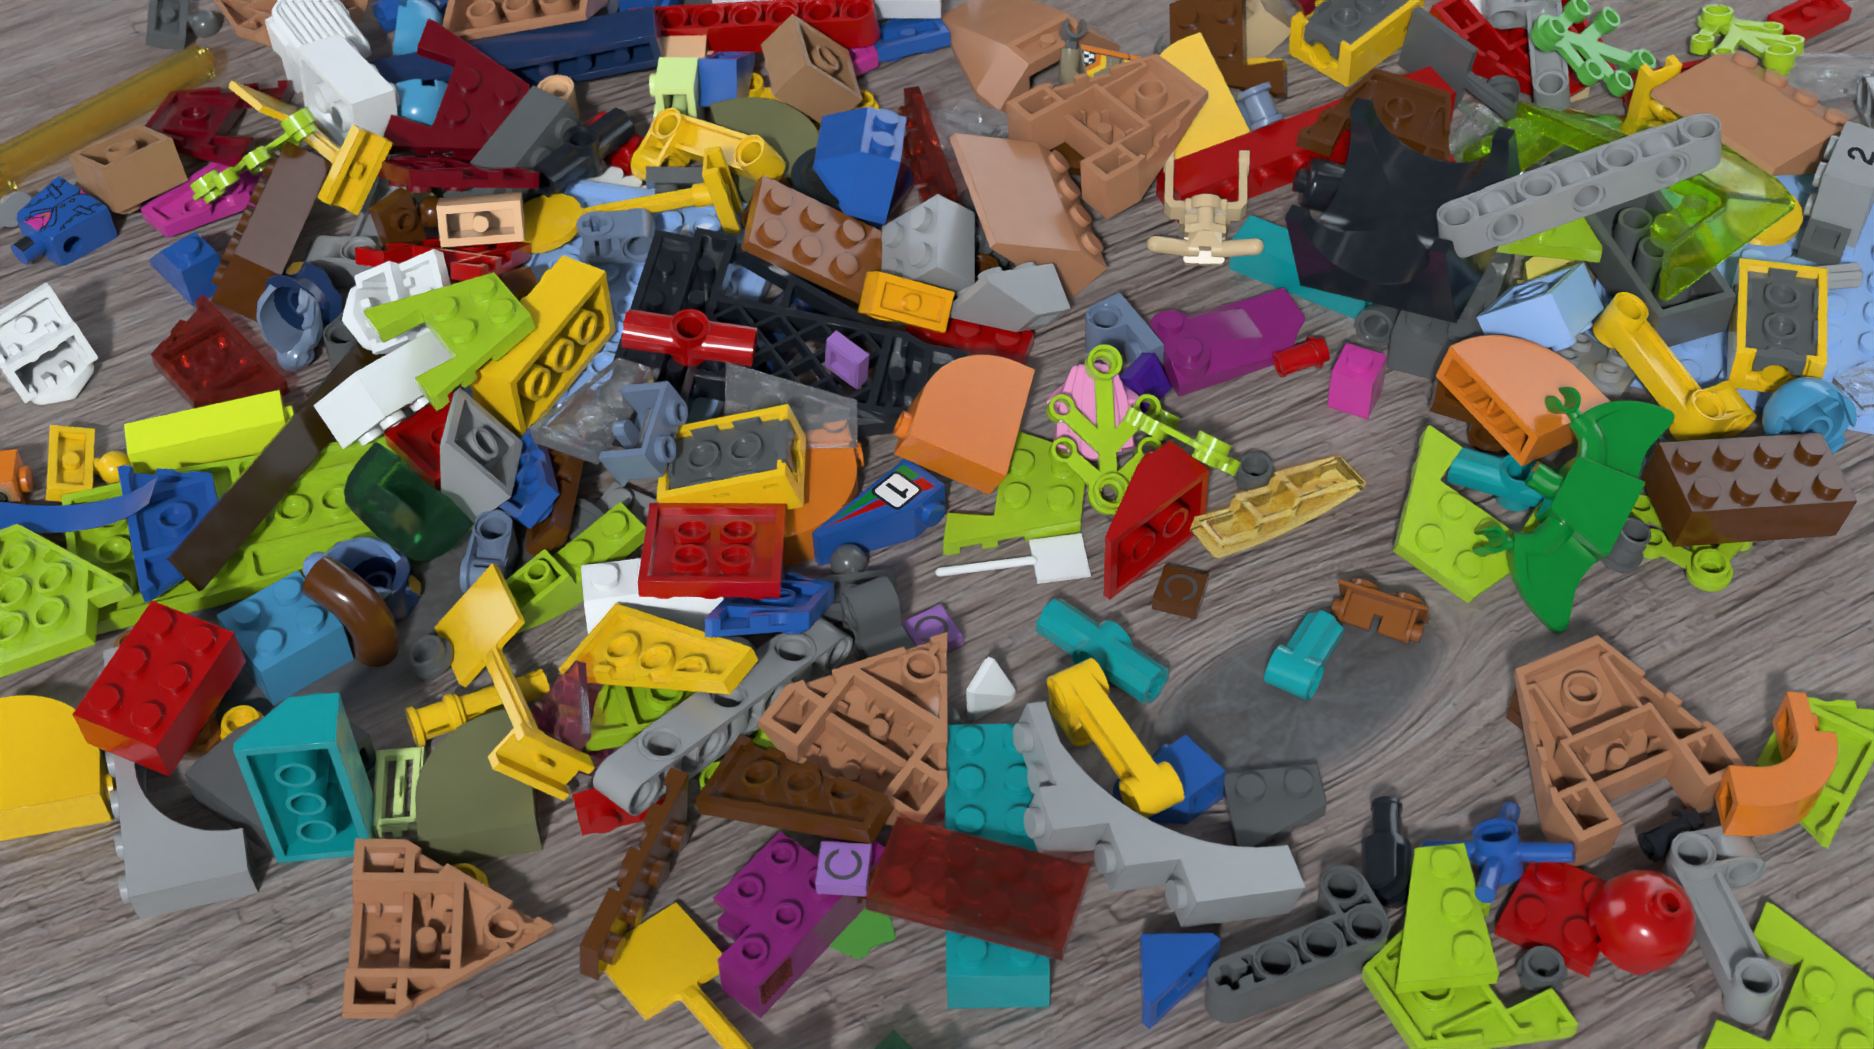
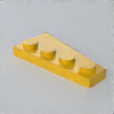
(660, 654)

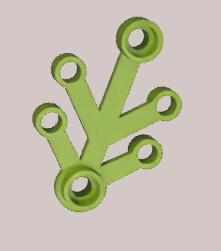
(1752, 35)
(214, 184)
(1103, 438)
(1207, 448)
(1705, 567)

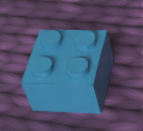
(286, 638)

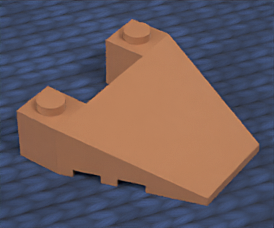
(1116, 121)
(1603, 733)

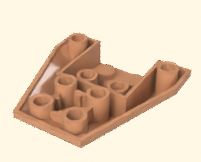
(1008, 42)

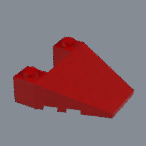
(1500, 49)

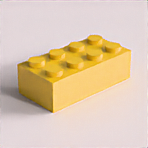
(571, 324)

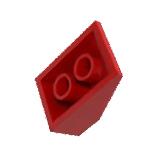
(1154, 515)

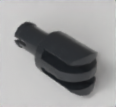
(1387, 854)

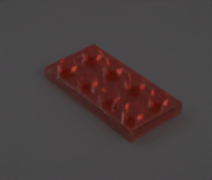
(924, 150)
(978, 888)

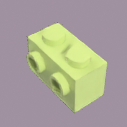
(677, 86)

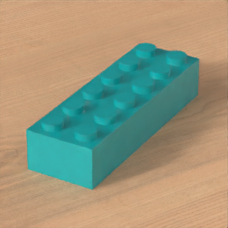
(989, 801)

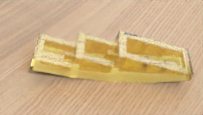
(1283, 505)

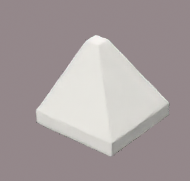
(988, 690)

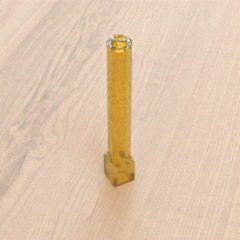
(102, 114)

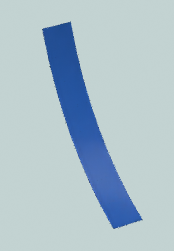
(75, 517)

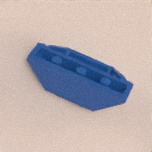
(861, 159)

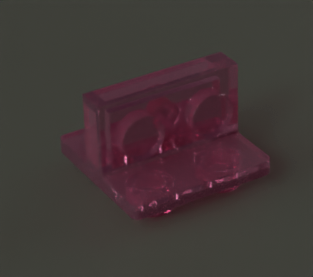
(568, 712)

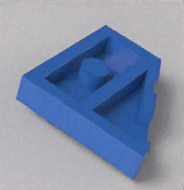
(910, 36)

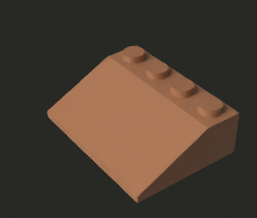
(497, 17)
(1758, 112)
(1030, 207)

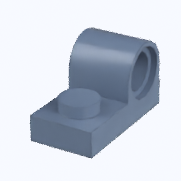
(1119, 325)

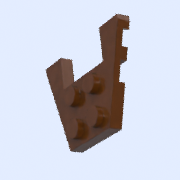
(1224, 32)
(1407, 108)

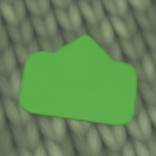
(863, 933)

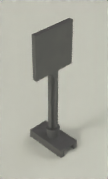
(1452, 57)

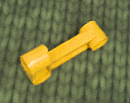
(679, 138)
(1698, 412)
(1086, 713)

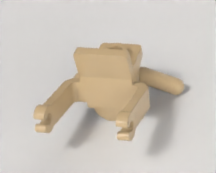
(1206, 222)

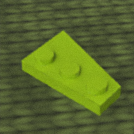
(1444, 925)

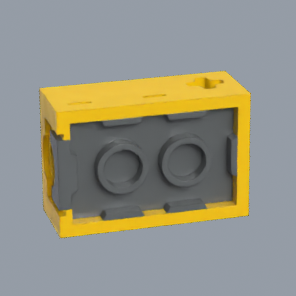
(1350, 35)
(1777, 324)
(738, 460)

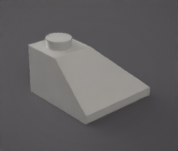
(477, 457)

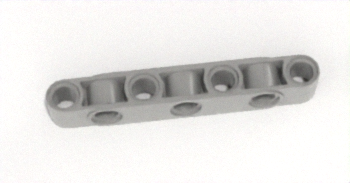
(1581, 184)
(709, 723)

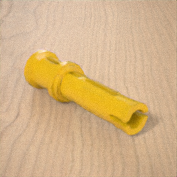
(455, 711)

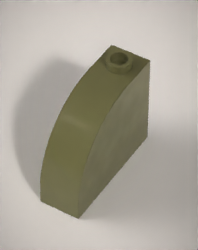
(776, 122)
(467, 806)

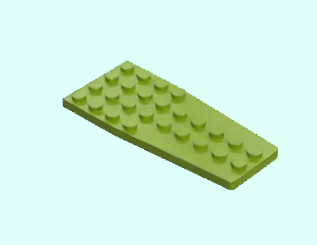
(304, 521)

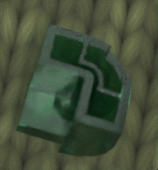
(402, 506)

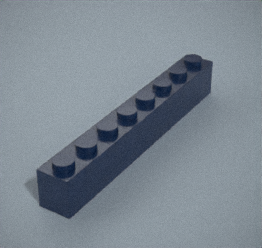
(575, 49)

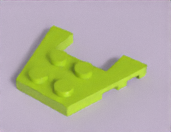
(469, 319)
(1030, 502)
(1441, 524)
(1827, 1004)
(1463, 1015)

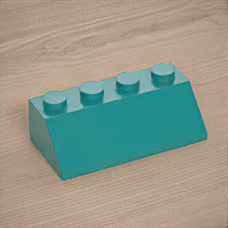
(307, 779)

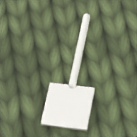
(1052, 557)

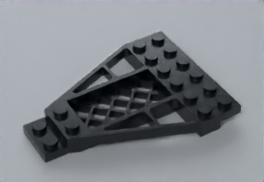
(695, 275)

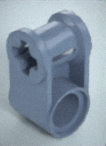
(1258, 107)
(620, 236)
(490, 542)

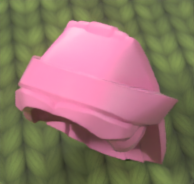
(1081, 391)

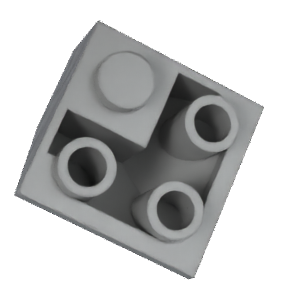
(1013, 299)

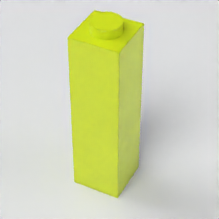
(206, 433)

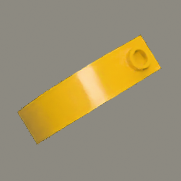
(1220, 115)
(48, 770)

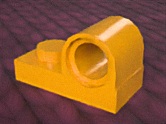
(905, 301)

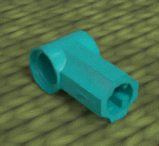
(1302, 661)

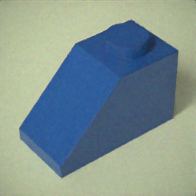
(724, 76)
(188, 267)

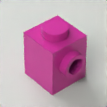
(1357, 380)

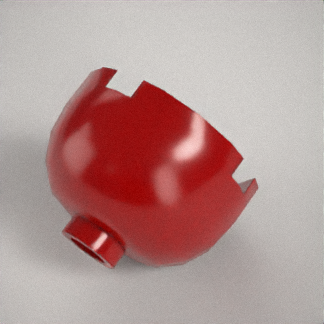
(1643, 921)

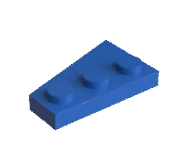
(533, 486)

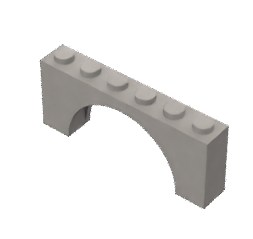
(168, 862)

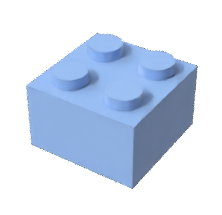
(1545, 309)

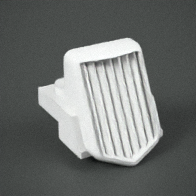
(307, 21)
(389, 283)
(43, 349)

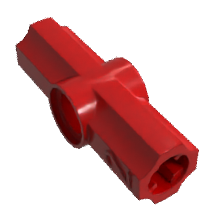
(689, 337)

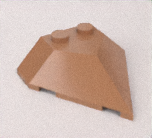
(873, 725)
(421, 929)

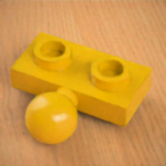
(73, 462)

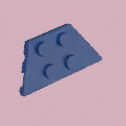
(160, 527)
(795, 612)

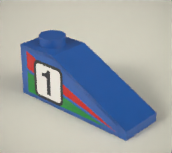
(884, 514)

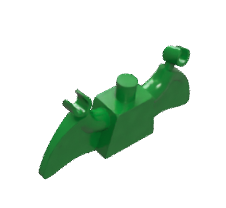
(1581, 504)

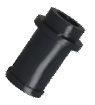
(1657, 840)

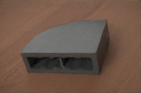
(222, 788)

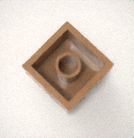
(810, 70)
(129, 168)

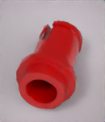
(1302, 356)

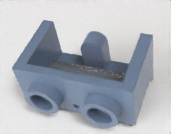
(651, 439)

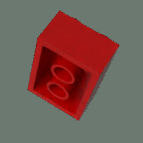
(160, 688)

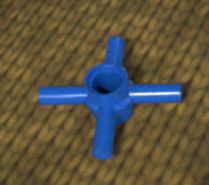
(1501, 852)

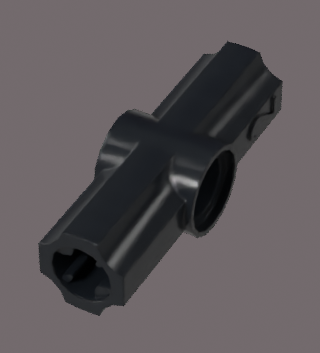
(583, 151)

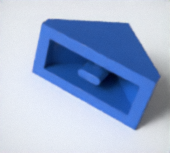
(1171, 969)

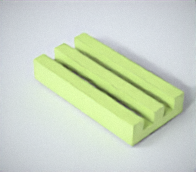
(398, 823)

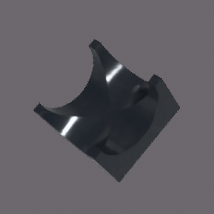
(1382, 224)

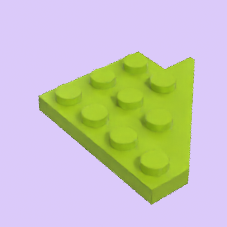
(48, 600)

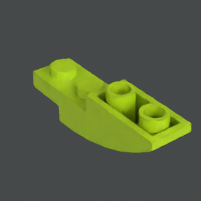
(553, 583)

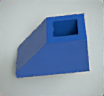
(1199, 776)

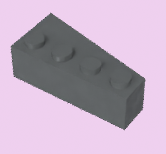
(524, 139)

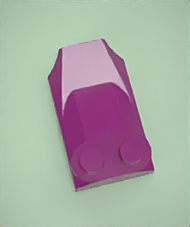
(1225, 339)

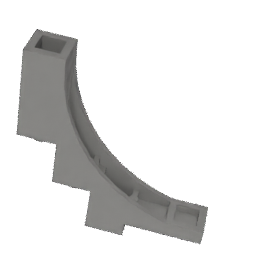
(1201, 878)

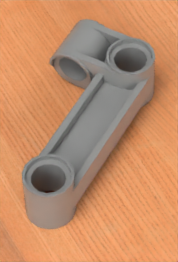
(1548, 70)
(337, 253)
(1707, 868)

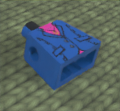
(62, 225)

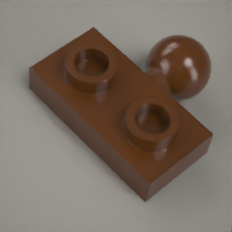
(400, 221)

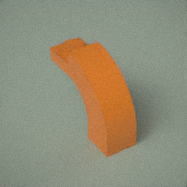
(1780, 795)

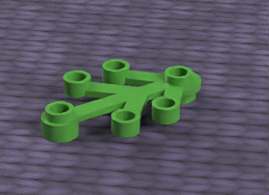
(1552, 34)

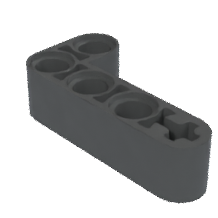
(874, 623)
(1239, 982)

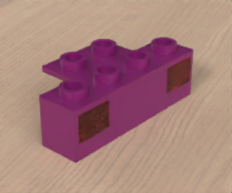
(779, 921)

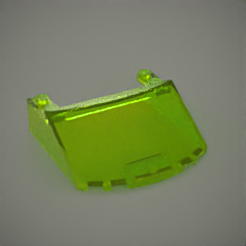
(1718, 207)

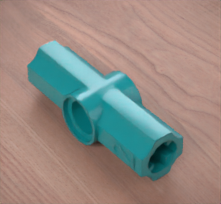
(1496, 477)
(1107, 645)

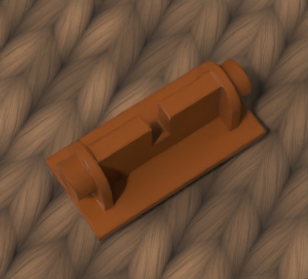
(1398, 612)

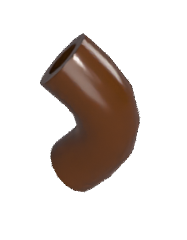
(357, 608)

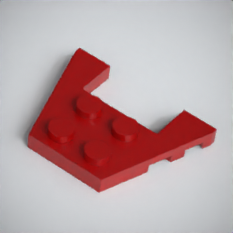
(461, 261)

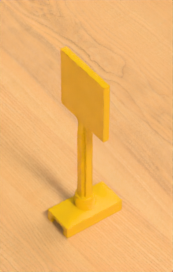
(353, 164)
(478, 631)
(668, 963)

